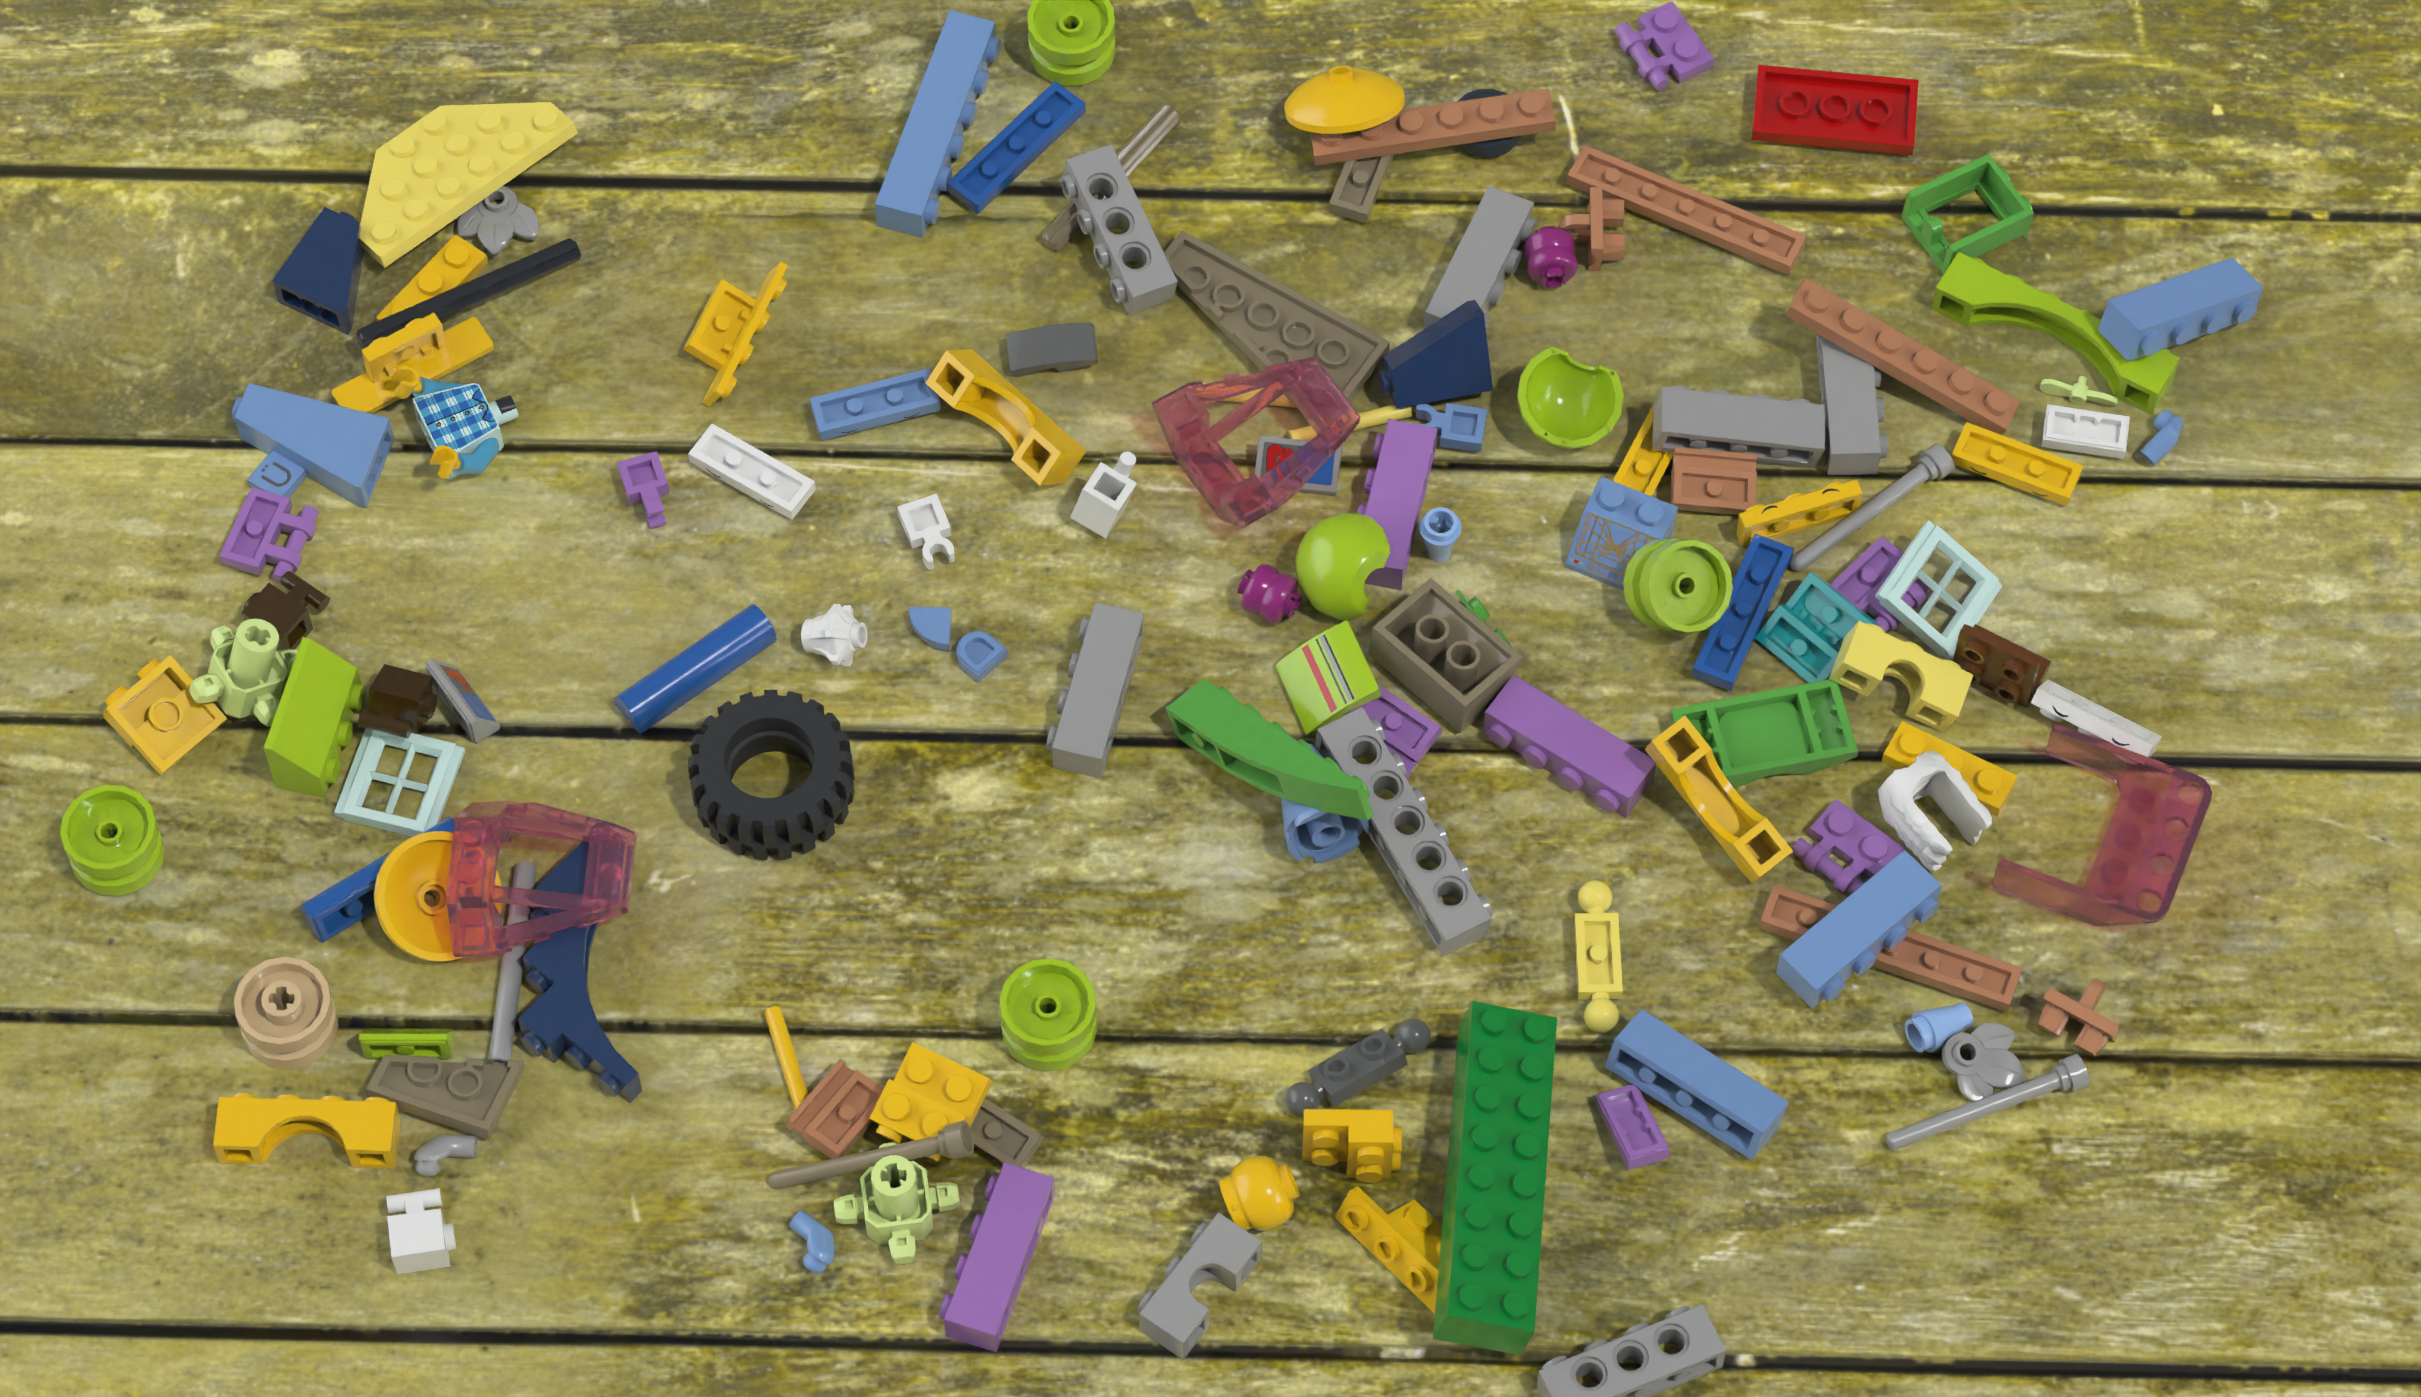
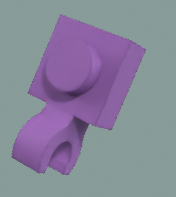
(645, 482)

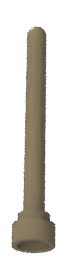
(953, 1141)

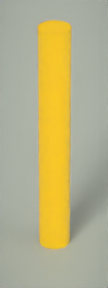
(786, 1055)

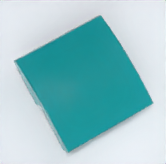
(1811, 628)

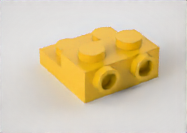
(161, 714)
(928, 1096)
(1356, 1137)

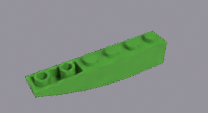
(1264, 753)

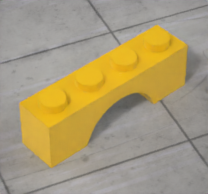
(978, 389)
(1697, 777)
(254, 1126)

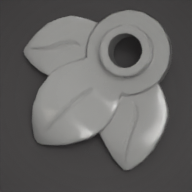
(498, 222)
(1989, 1064)

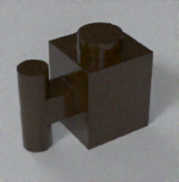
(288, 610)
(399, 702)

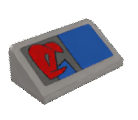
(1276, 449)
(462, 700)

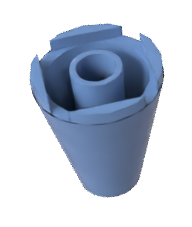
(1318, 832)

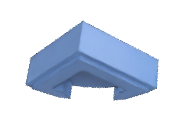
(932, 625)

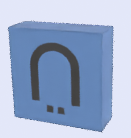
(277, 475)

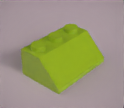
(313, 720)

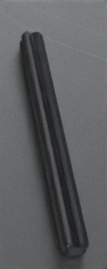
(476, 290)

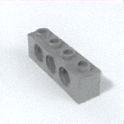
(1103, 173)
(1658, 1371)

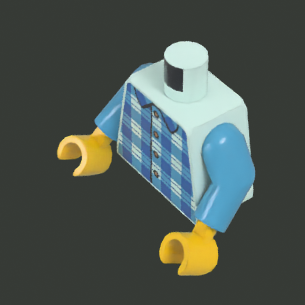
(456, 421)

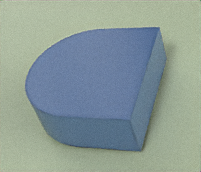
(979, 654)

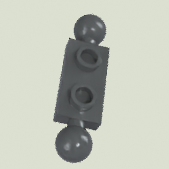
(1358, 1067)

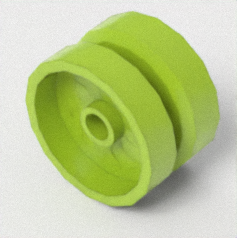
(1071, 39)
(1678, 585)
(112, 840)
(1048, 1014)

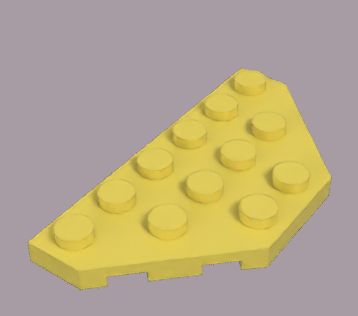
(450, 166)

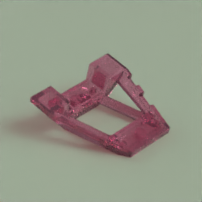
(1209, 467)
(473, 867)

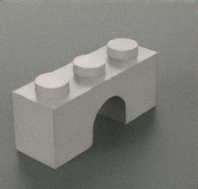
(1219, 1254)

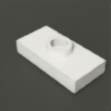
(2085, 431)

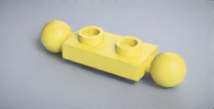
(1598, 956)

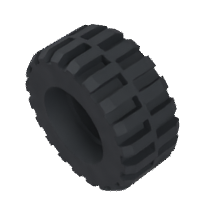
(760, 727)

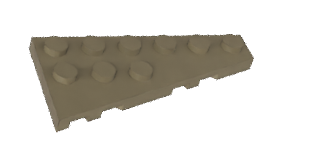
(1271, 319)

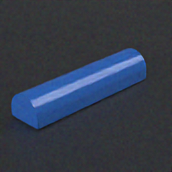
(696, 668)
(351, 897)

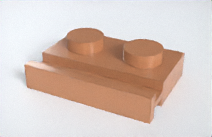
(1713, 480)
(836, 1110)

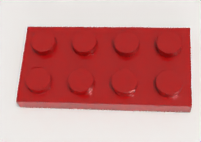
(1835, 110)

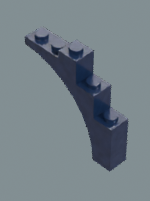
(564, 1015)

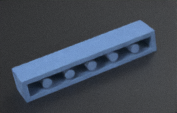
(936, 124)

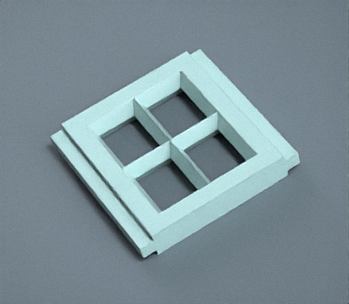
(1910, 567)
(363, 771)

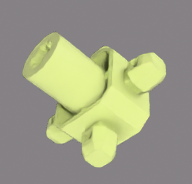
(245, 671)
(897, 1204)

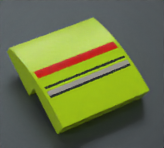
(1327, 677)

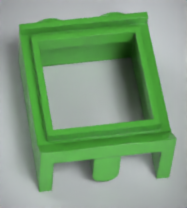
(1997, 191)

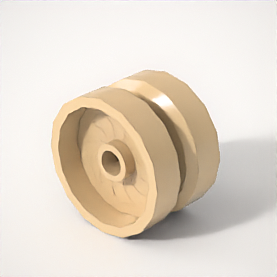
(286, 1013)

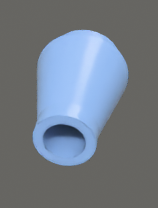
(1440, 532)
(1933, 1027)

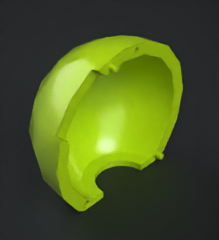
(1568, 401)
(1337, 561)

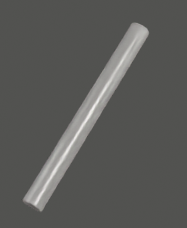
(511, 975)

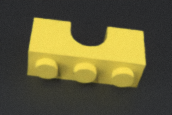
(1934, 684)

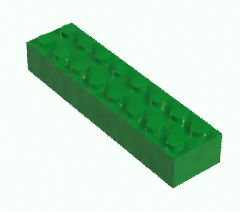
(1495, 1179)

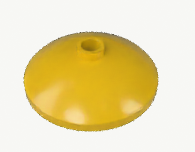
(1344, 101)
(399, 892)

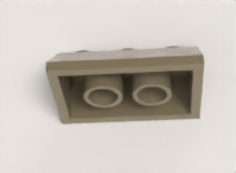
(1444, 654)

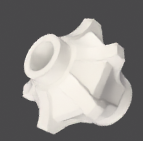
(834, 635)

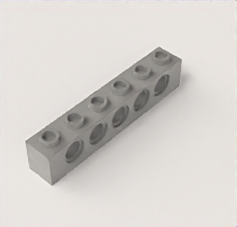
(1447, 925)

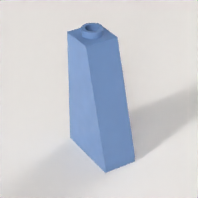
(331, 442)

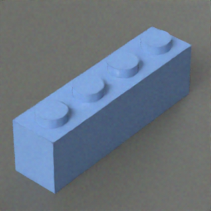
(2180, 309)
(1859, 929)
(1696, 1084)

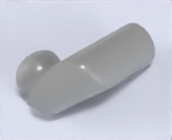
(442, 1147)

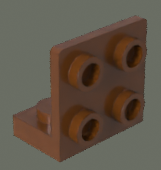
(2000, 664)

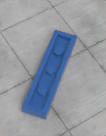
(1016, 147)
(1749, 602)

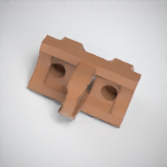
(1589, 229)
(2096, 1028)

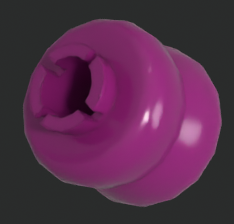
(1550, 257)
(1269, 593)

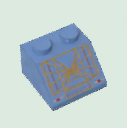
(1614, 528)

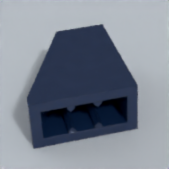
(324, 271)
(1440, 361)

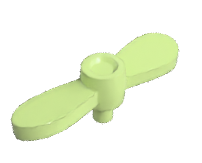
(2077, 393)

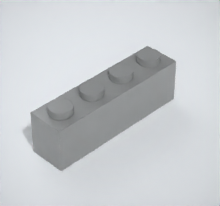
(1484, 255)
(1851, 411)
(1752, 424)
(1097, 690)

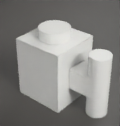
(1105, 496)
(419, 1237)

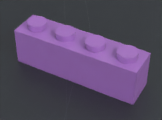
(1398, 493)
(1569, 747)
(998, 1257)

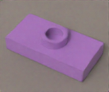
(1631, 1126)

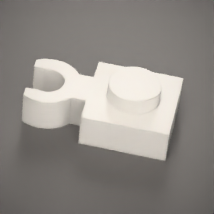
(927, 526)

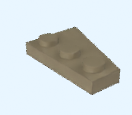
(450, 1093)

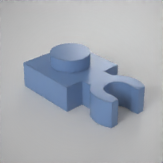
(1459, 426)

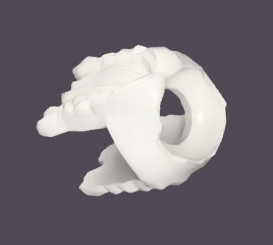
(1937, 778)

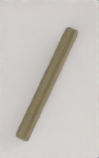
(1130, 157)

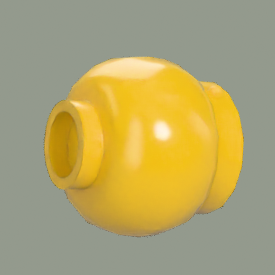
(1259, 1193)

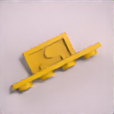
(727, 327)
(418, 345)
(1402, 1241)

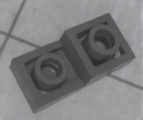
(1052, 346)

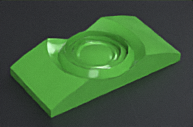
(1775, 731)

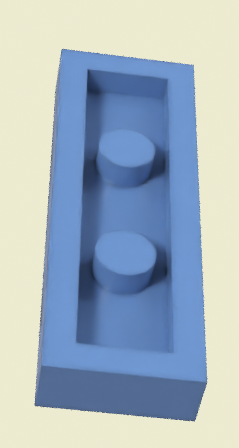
(874, 404)

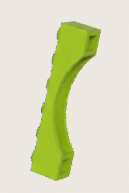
(1983, 296)

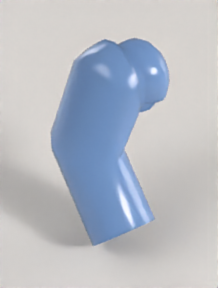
(2167, 437)
(819, 1241)

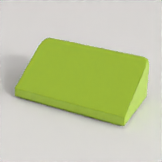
(409, 1042)

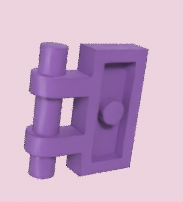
(1674, 42)
(257, 530)
(1867, 575)
(1850, 839)

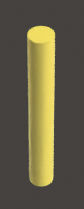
(1367, 419)

